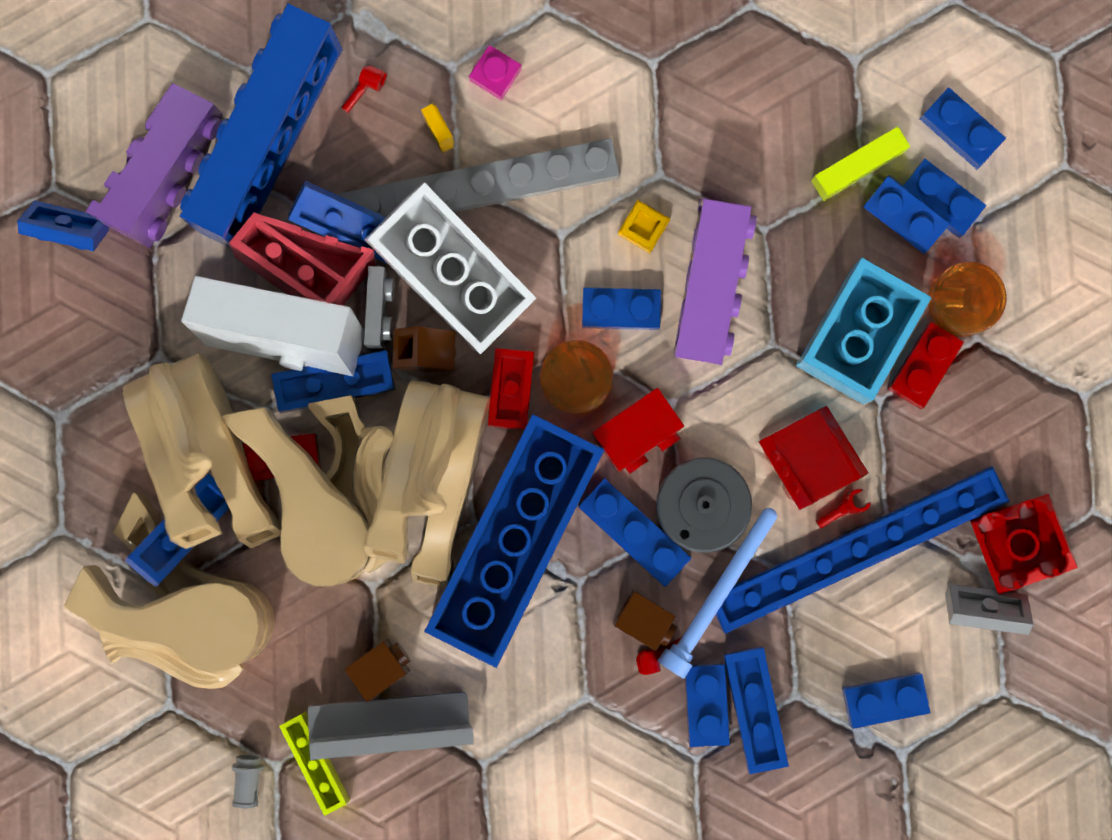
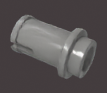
(246, 781)

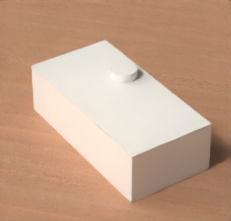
(450, 268)
(274, 326)

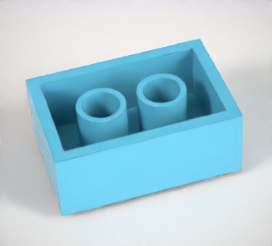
(863, 331)

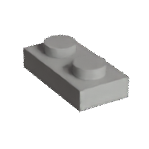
(379, 291)
(988, 609)

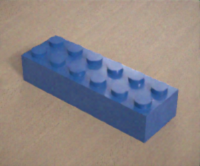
(263, 125)
(514, 541)

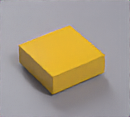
(438, 127)
(643, 226)

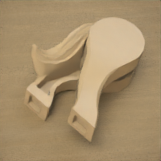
(175, 417)
(428, 475)
(323, 513)
(194, 631)

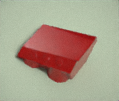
(813, 458)
(1024, 544)

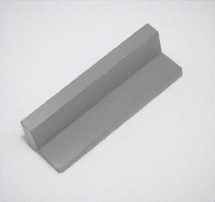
(389, 725)

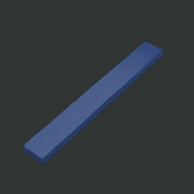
(861, 548)

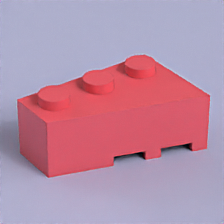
(300, 260)

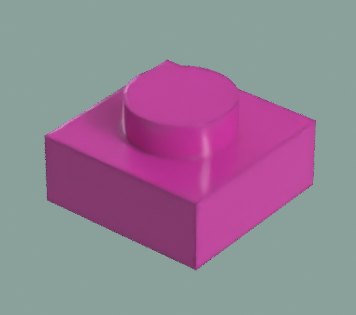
(495, 72)

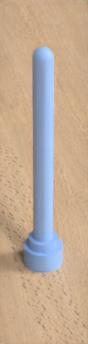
(679, 656)

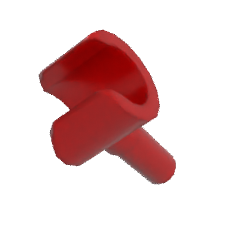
(369, 78)
(846, 507)
(648, 660)

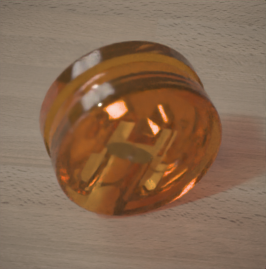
(967, 299)
(576, 377)

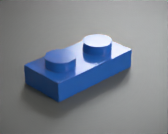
(962, 128)
(945, 197)
(907, 214)
(62, 226)
(621, 308)
(886, 700)
(707, 705)

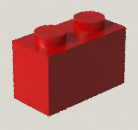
(639, 430)

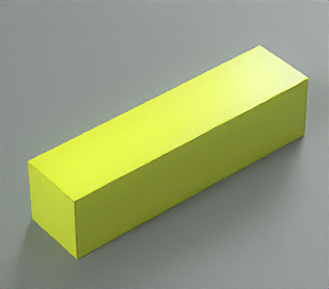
(860, 163)
(318, 773)

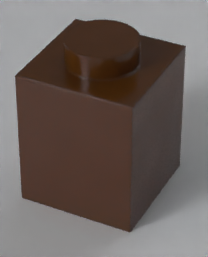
(424, 349)
(646, 621)
(379, 669)

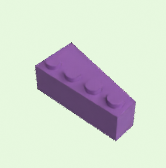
(158, 167)
(713, 281)

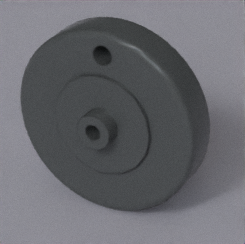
(704, 505)

